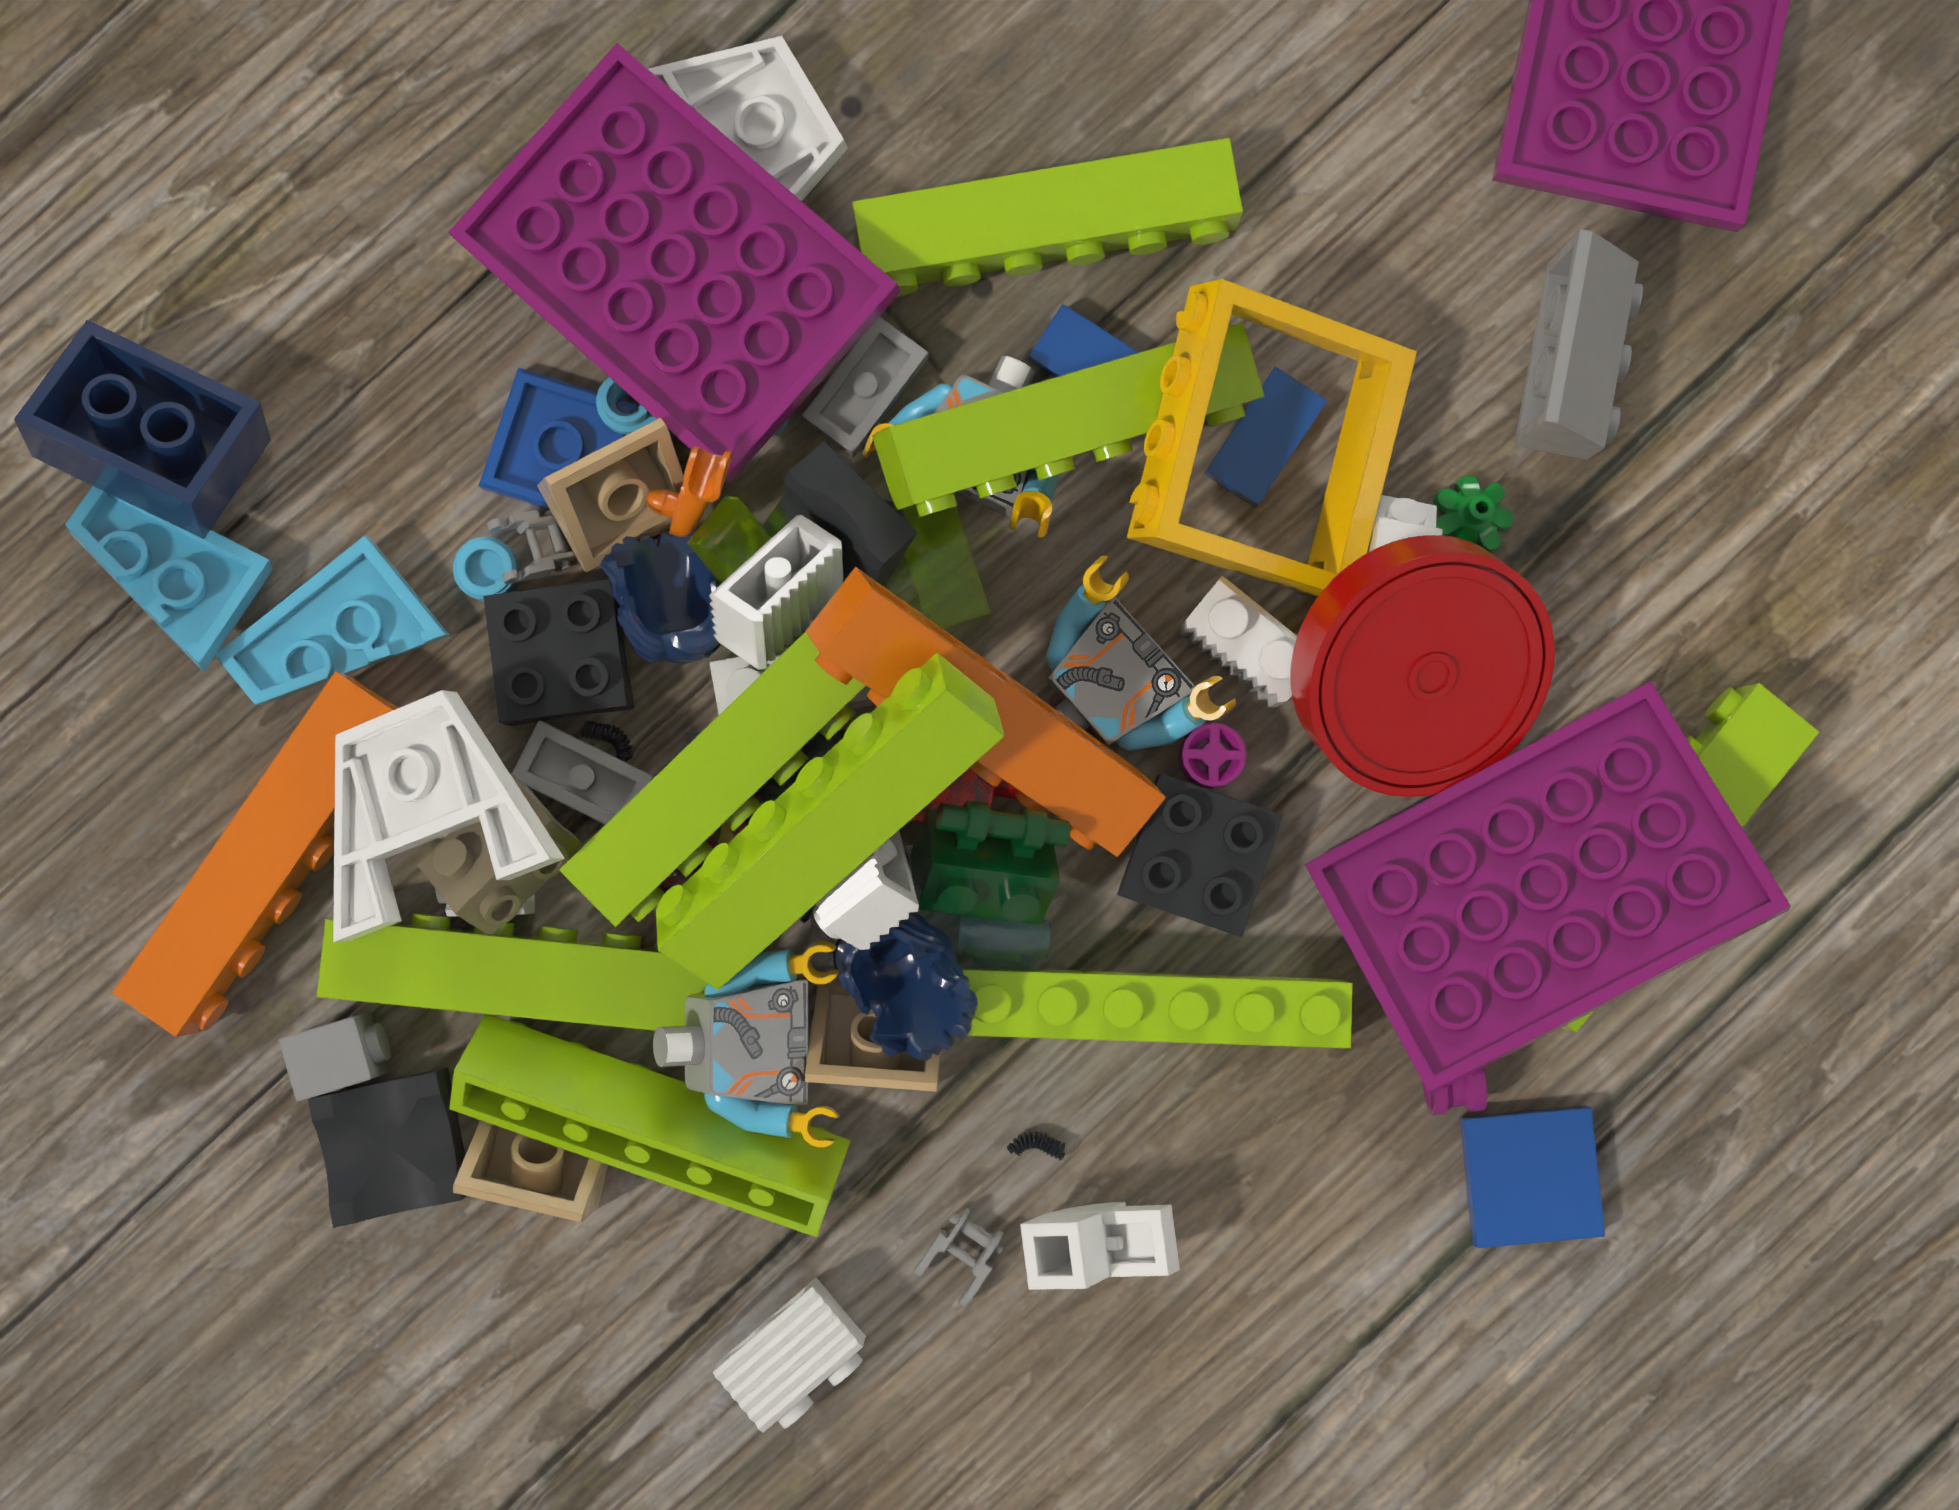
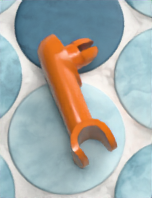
(701, 485)

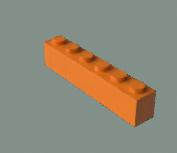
(1044, 754)
(250, 872)

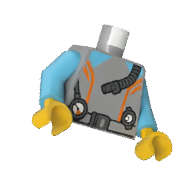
(1032, 496)
(1118, 676)
(751, 1044)

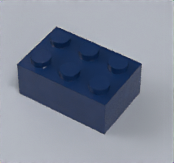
(144, 429)

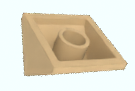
(606, 492)
(846, 1055)
(529, 1174)

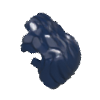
(663, 597)
(910, 987)

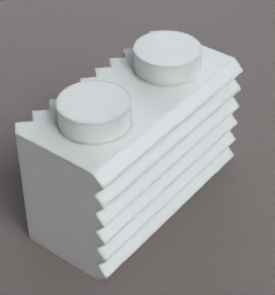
(777, 591)
(1243, 640)
(870, 898)
(790, 1357)

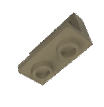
(466, 878)

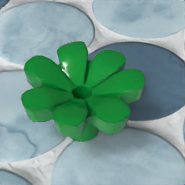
(1473, 512)

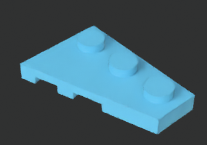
(181, 581)
(336, 621)

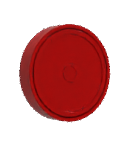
(1422, 665)

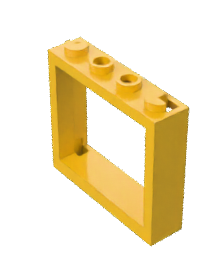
(1359, 458)

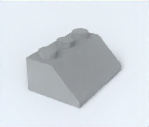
(1579, 349)

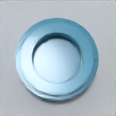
(480, 567)

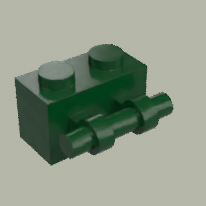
(987, 862)

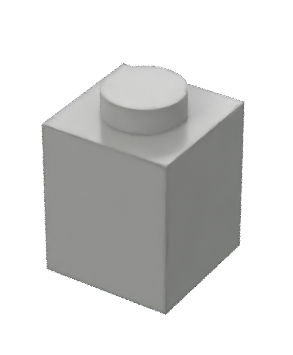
(335, 1055)

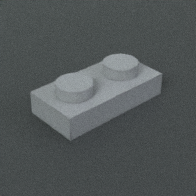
(865, 386)
(578, 773)

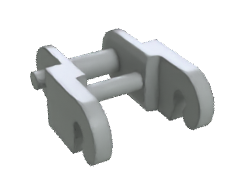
(529, 523)
(980, 1267)

